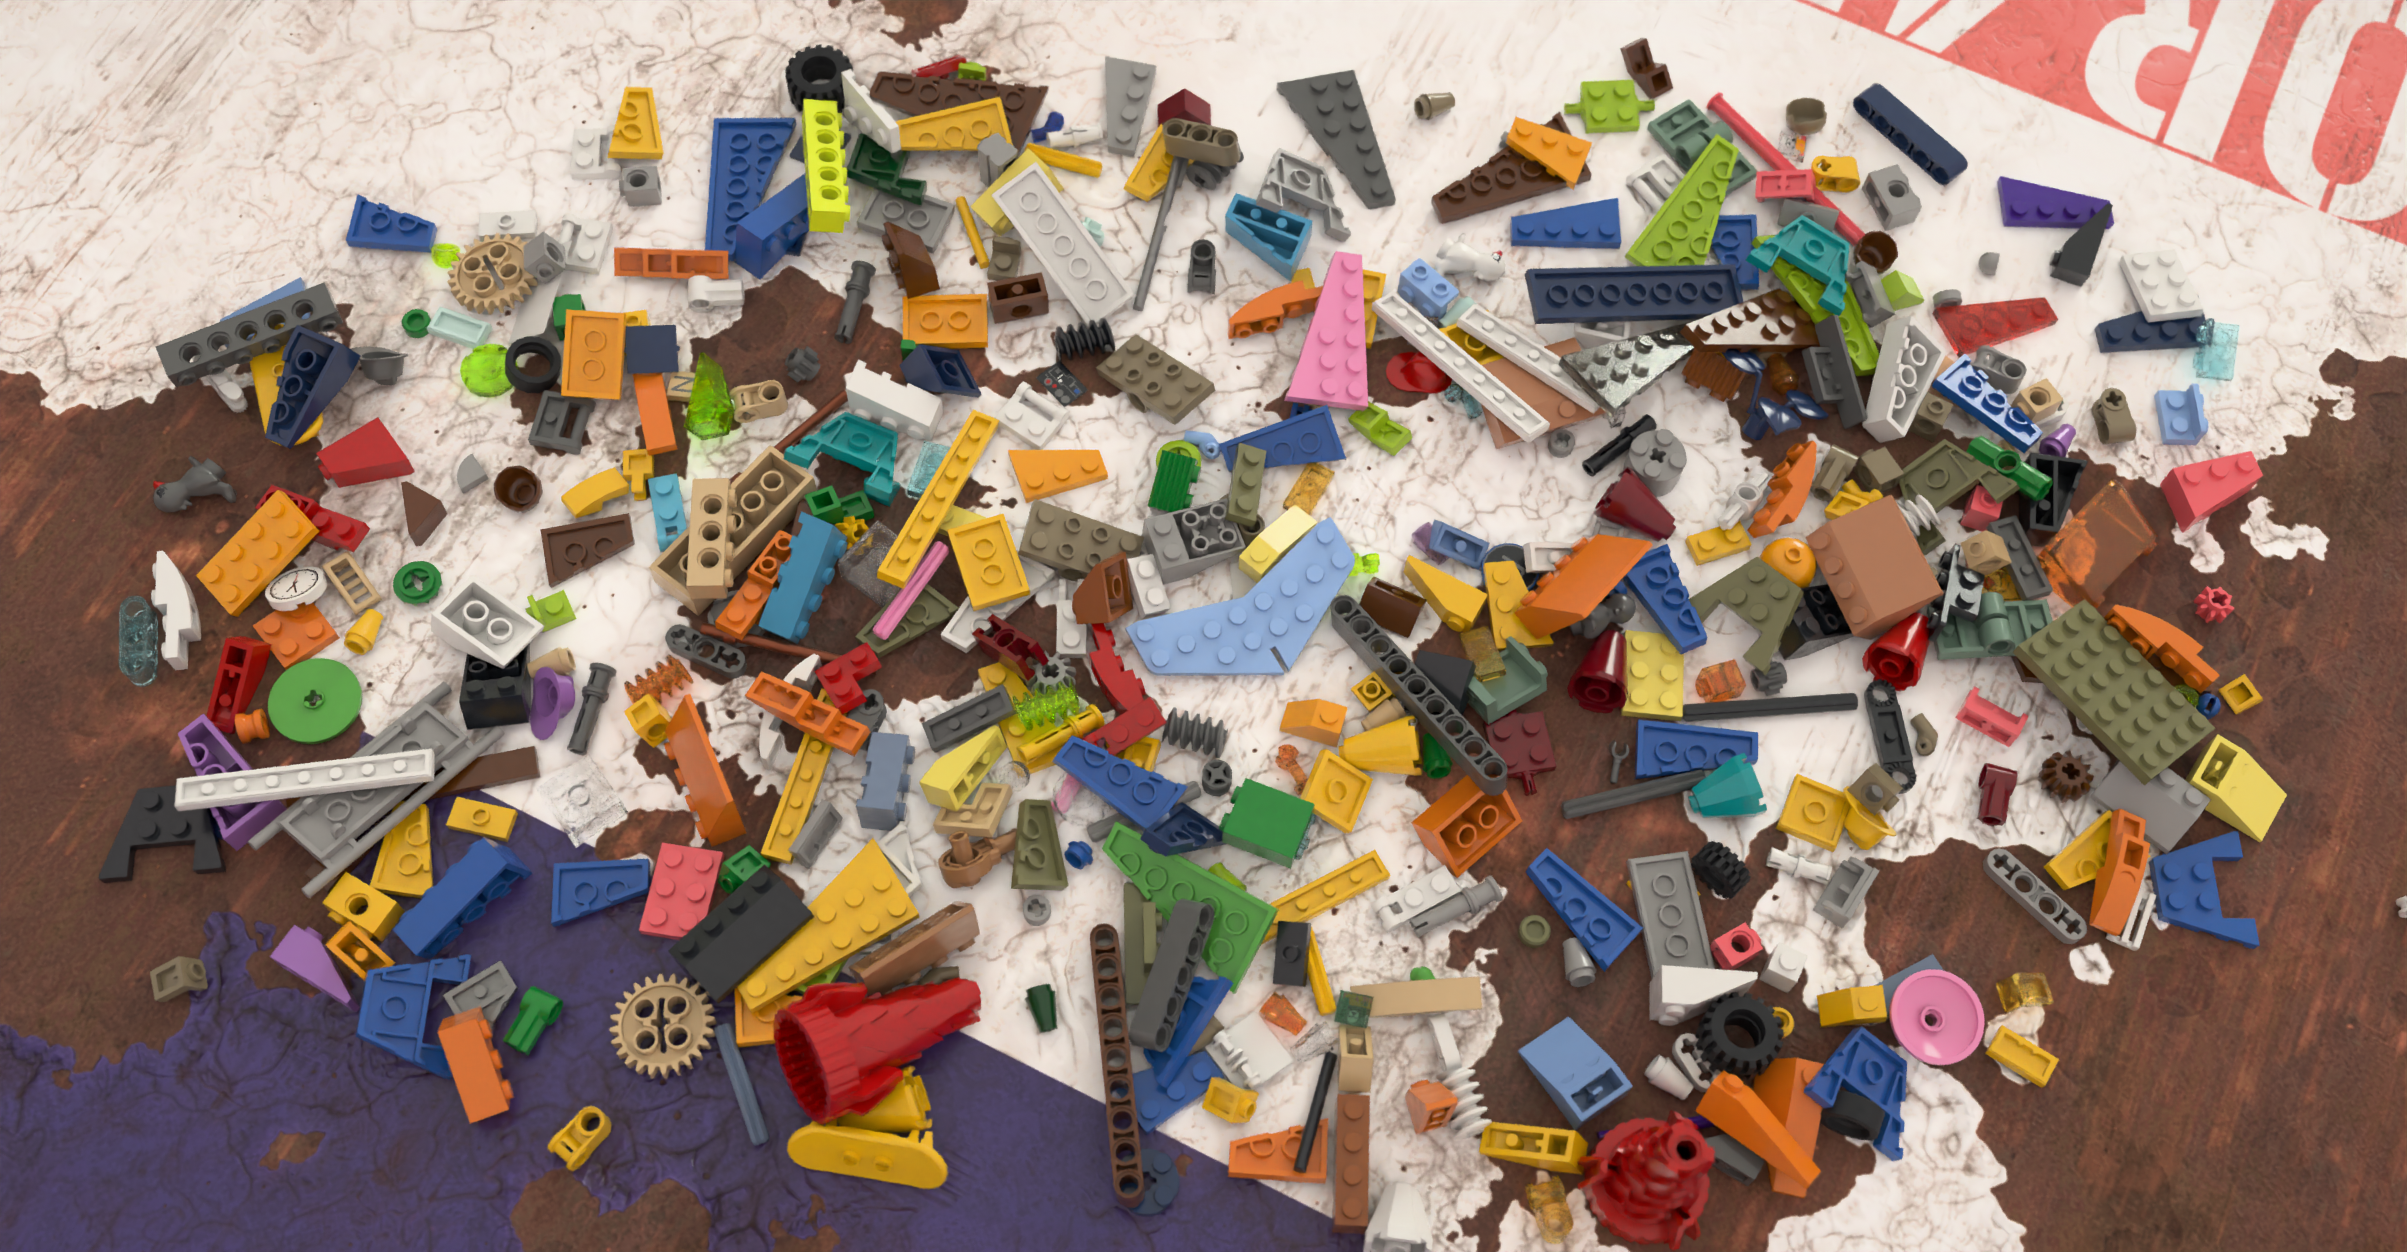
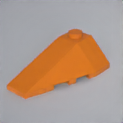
(1748, 1120)

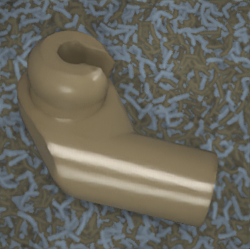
(1927, 735)
(940, 975)

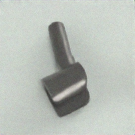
(1617, 759)

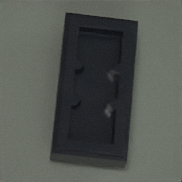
(1292, 953)

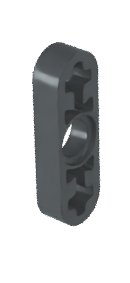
(699, 640)

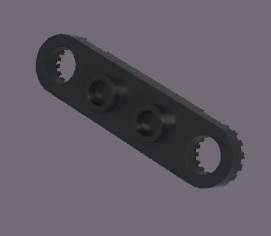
(1890, 733)

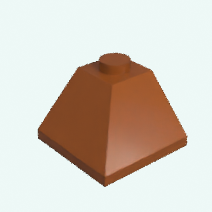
(1104, 592)

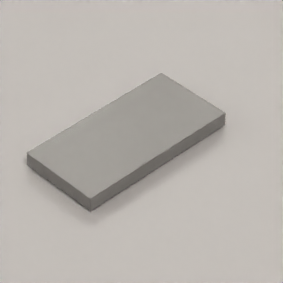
(1669, 911)

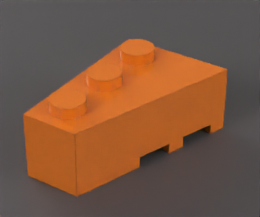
(475, 1064)

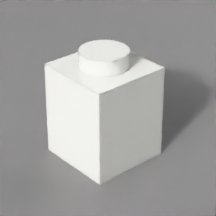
(1783, 967)

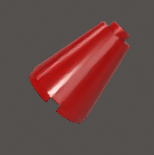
(1899, 653)

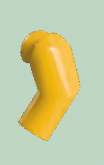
(1852, 488)

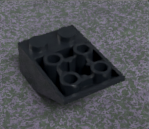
(1815, 624)
(496, 694)

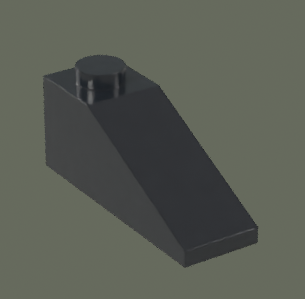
(2077, 255)

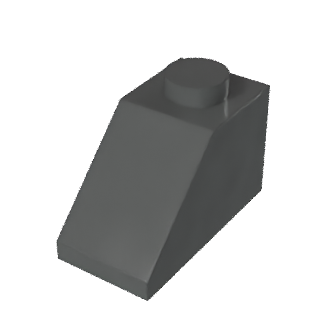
(1735, 1158)

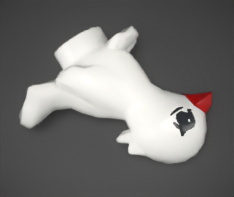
(1461, 258)

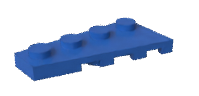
(1682, 748)
(1120, 783)

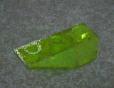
(710, 403)

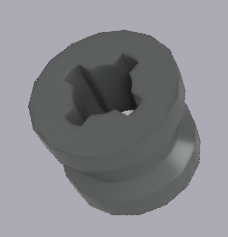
(1218, 771)

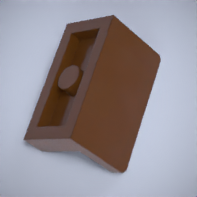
(1392, 606)

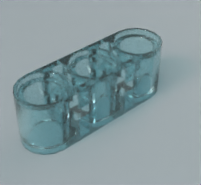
(144, 652)

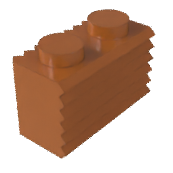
(1714, 373)

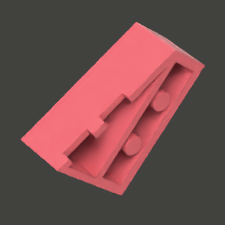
(2206, 486)

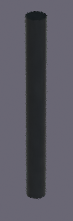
(1315, 1112)

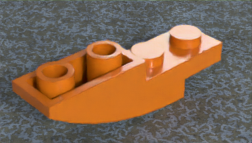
(1270, 309)
(1790, 490)
(752, 597)
(2174, 647)
(2122, 875)

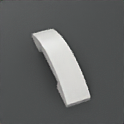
(770, 740)

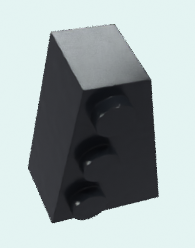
(2045, 517)

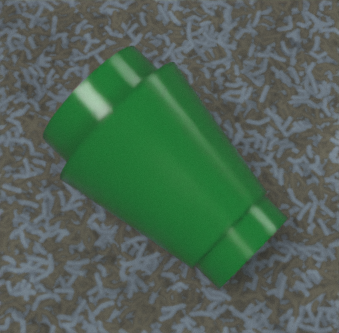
(1435, 759)

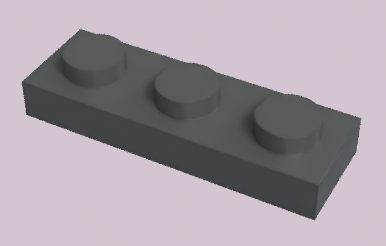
(2025, 567)
(969, 718)

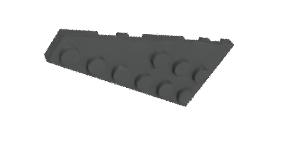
(1342, 128)

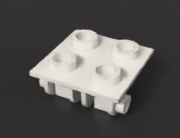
(1248, 1053)

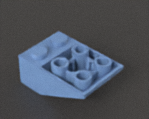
(1575, 1072)

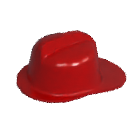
(1416, 374)

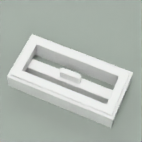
(2141, 924)

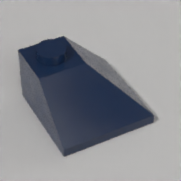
(939, 371)

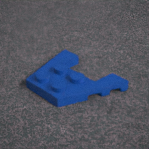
(2189, 892)
(397, 1006)
(1869, 1070)

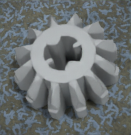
(1054, 667)

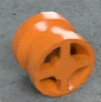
(252, 726)

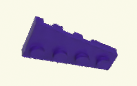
(2044, 206)

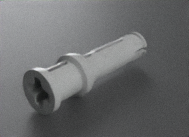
(1469, 901)

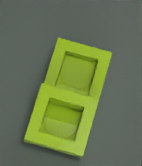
(1379, 429)

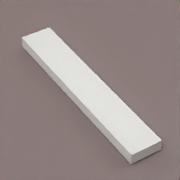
(1523, 352)

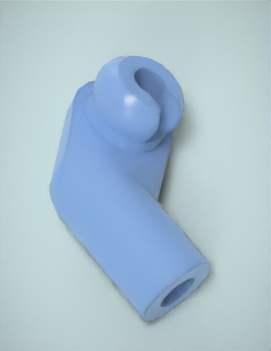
(1205, 441)

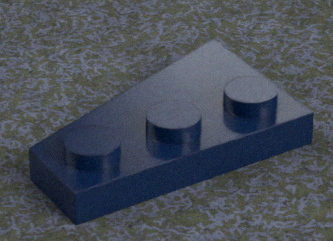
(1182, 832)

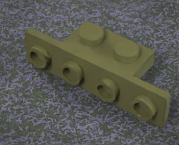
(1140, 942)

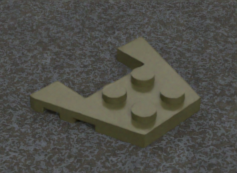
(1943, 477)
(1760, 599)

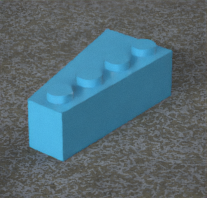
(803, 578)

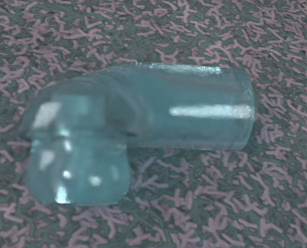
(1469, 402)

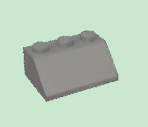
(2165, 803)

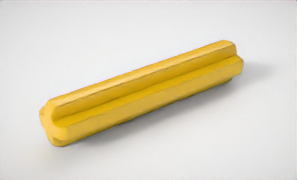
(1066, 160)
(1319, 980)

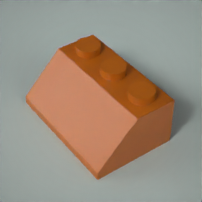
(1465, 824)

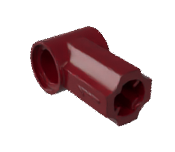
(1997, 787)

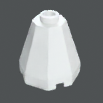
(1399, 1222)

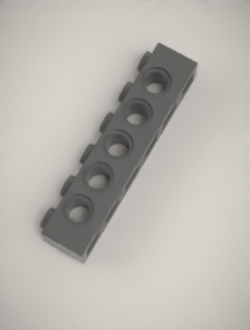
(234, 331)

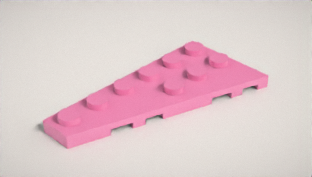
(1334, 348)

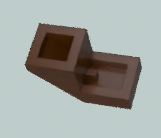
(1640, 65)

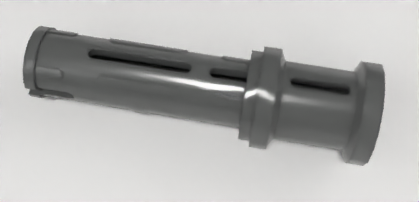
(856, 290)
(594, 695)

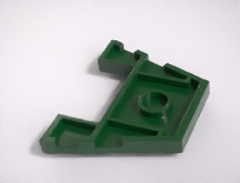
(884, 170)

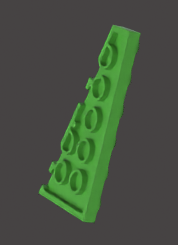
(1238, 916)

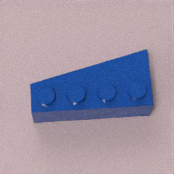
(772, 229)
(460, 897)

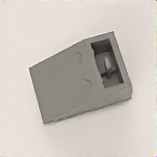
(1191, 540)

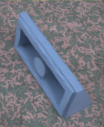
(1457, 544)

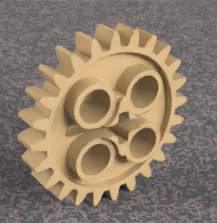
(474, 284)
(633, 1029)

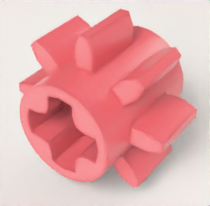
(2213, 604)

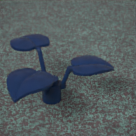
(1769, 413)

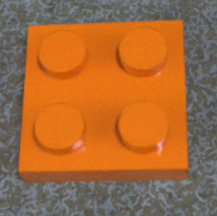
(296, 633)

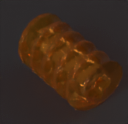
(658, 681)

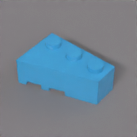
(1272, 236)

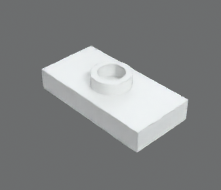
(517, 223)

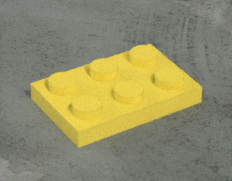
(1654, 677)

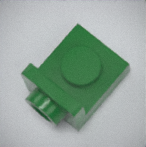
(740, 868)

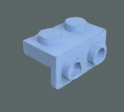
(1426, 289)

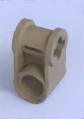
(2113, 417)

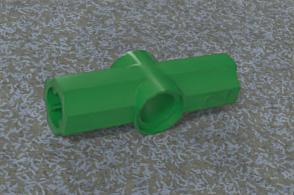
(2030, 481)

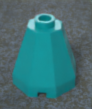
(1729, 792)

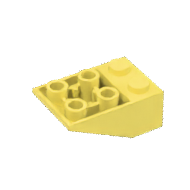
(2237, 787)

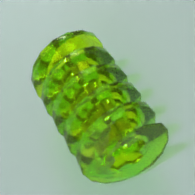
(1047, 705)

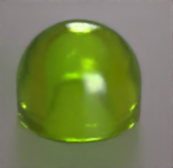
(444, 253)

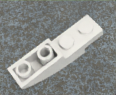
(179, 611)

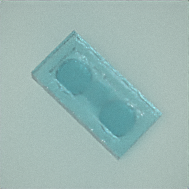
(926, 466)

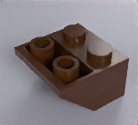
(909, 261)

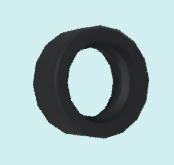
(532, 345)
(1853, 1116)

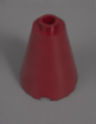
(1635, 508)
(1602, 674)

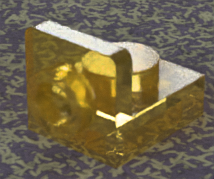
(2024, 991)

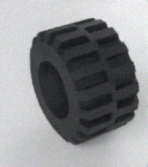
(816, 65)
(1752, 1017)

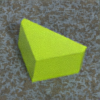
(1901, 290)

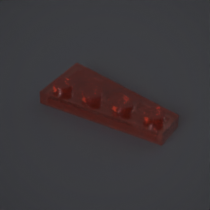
(1992, 322)

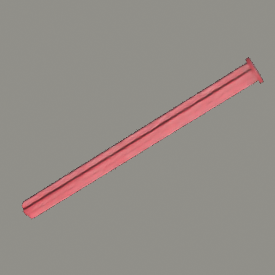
(1777, 160)

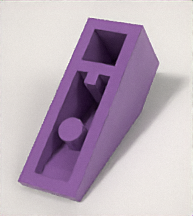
(311, 961)

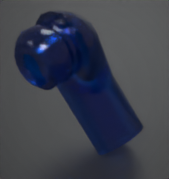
(1053, 124)

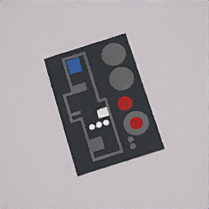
(1061, 383)

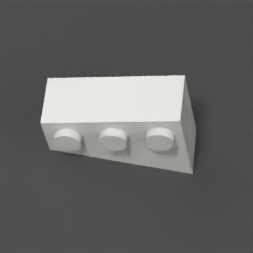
(892, 404)

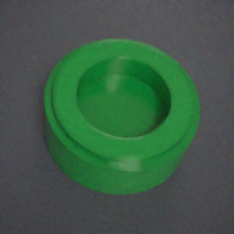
(415, 323)

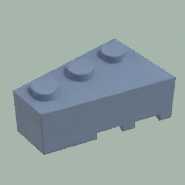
(885, 781)

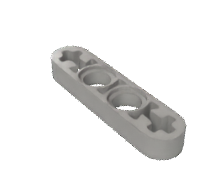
(2031, 899)

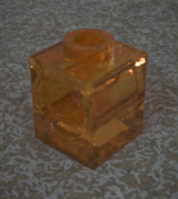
(1720, 682)

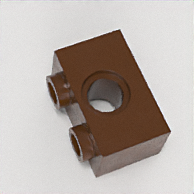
(1018, 298)

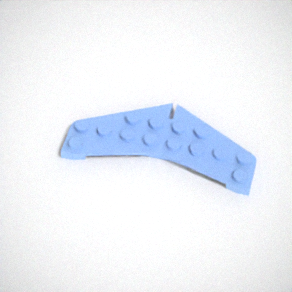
(1241, 632)

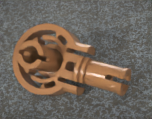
(969, 861)

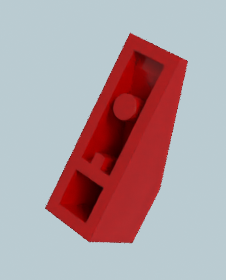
(236, 680)

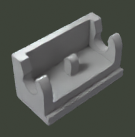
(1870, 294)
(1845, 891)

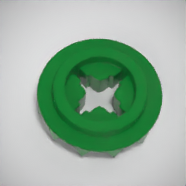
(404, 582)

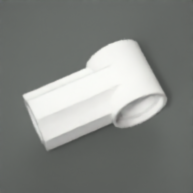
(706, 293)

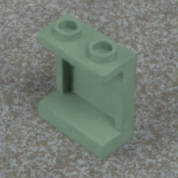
(1503, 694)

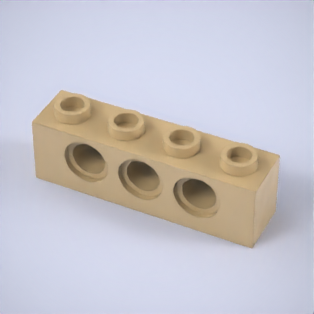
(707, 496)

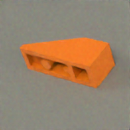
(1430, 1105)

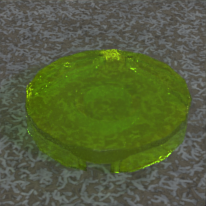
(485, 371)

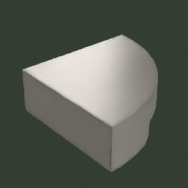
(470, 474)

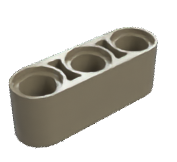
(1201, 142)

